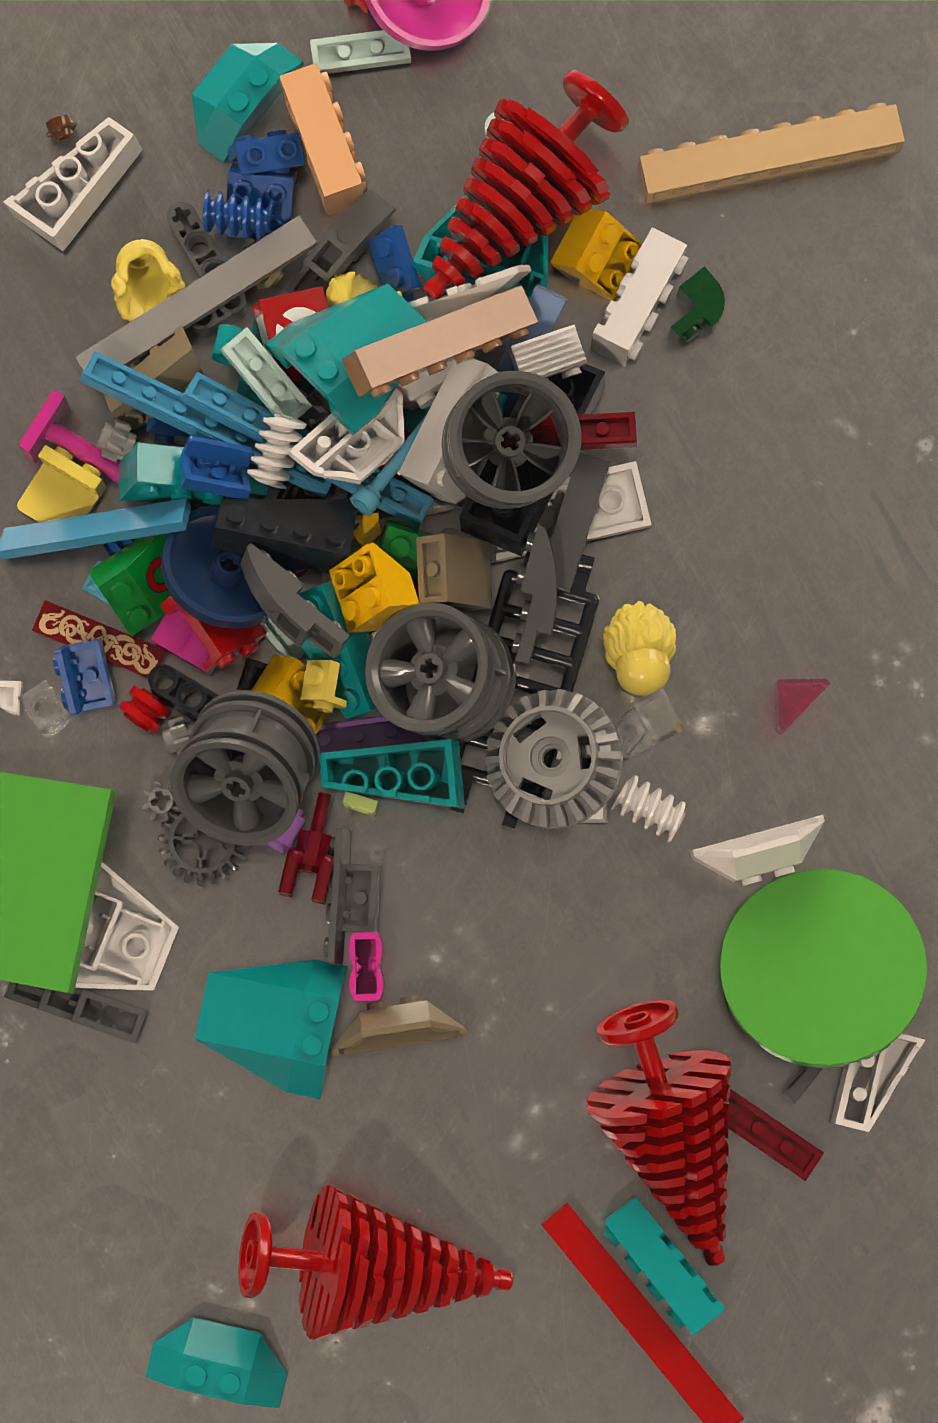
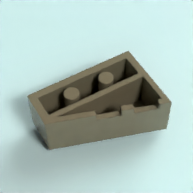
(170, 364)

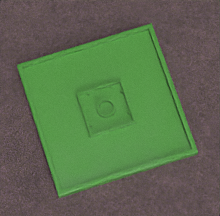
(48, 876)

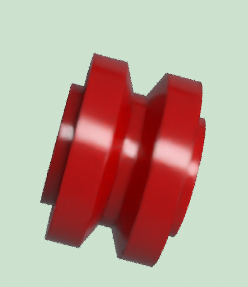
(144, 709)

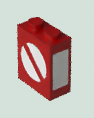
(279, 311)

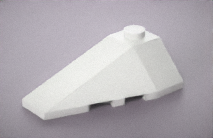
(468, 294)

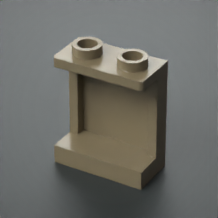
(454, 571)

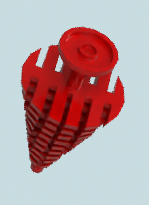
(525, 182)
(670, 1121)
(363, 1266)

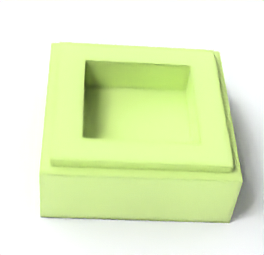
(360, 803)

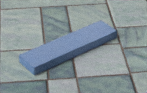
(547, 309)

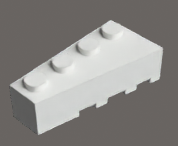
(638, 298)

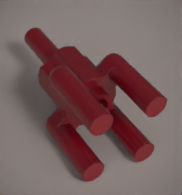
(310, 855)

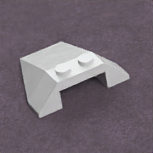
(124, 938)

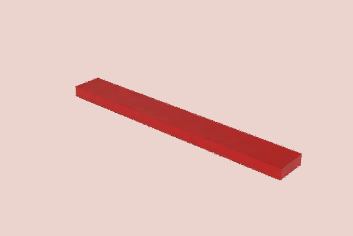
(639, 1318)

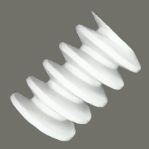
(276, 449)
(651, 807)

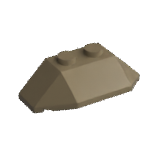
(396, 1026)

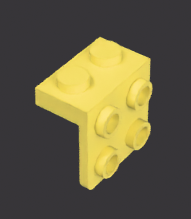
(61, 488)

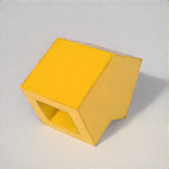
(368, 529)

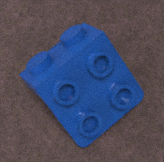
(268, 186)

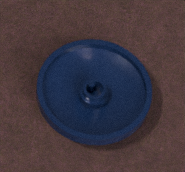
(209, 580)

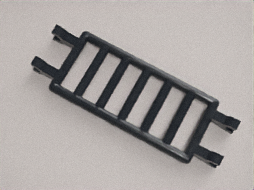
(569, 663)

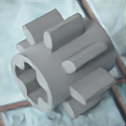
(115, 439)
(177, 734)
(153, 797)

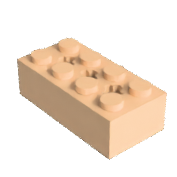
(322, 138)

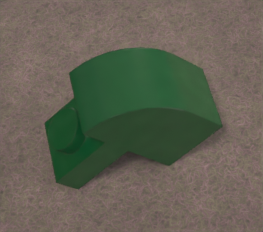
(706, 305)

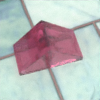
(794, 697)

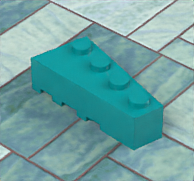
(153, 475)
(351, 677)
(408, 772)
(663, 1265)

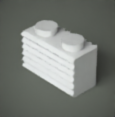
(550, 354)

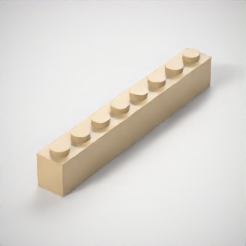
(771, 152)

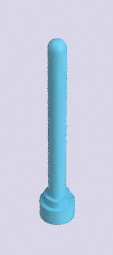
(368, 497)

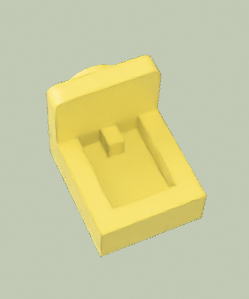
(320, 685)

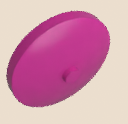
(428, 23)

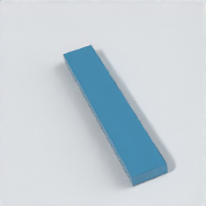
(95, 529)

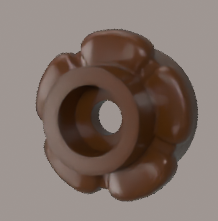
(61, 127)

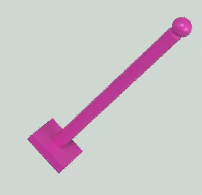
(47, 428)

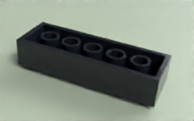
(511, 527)

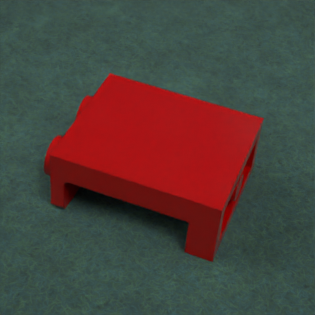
(220, 642)

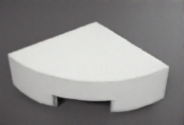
(9, 696)

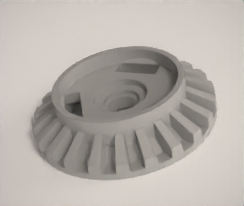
(576, 791)

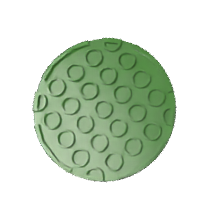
(823, 968)

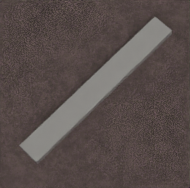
(205, 294)

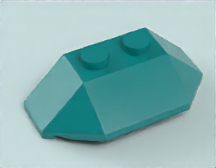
(239, 93)
(219, 1363)

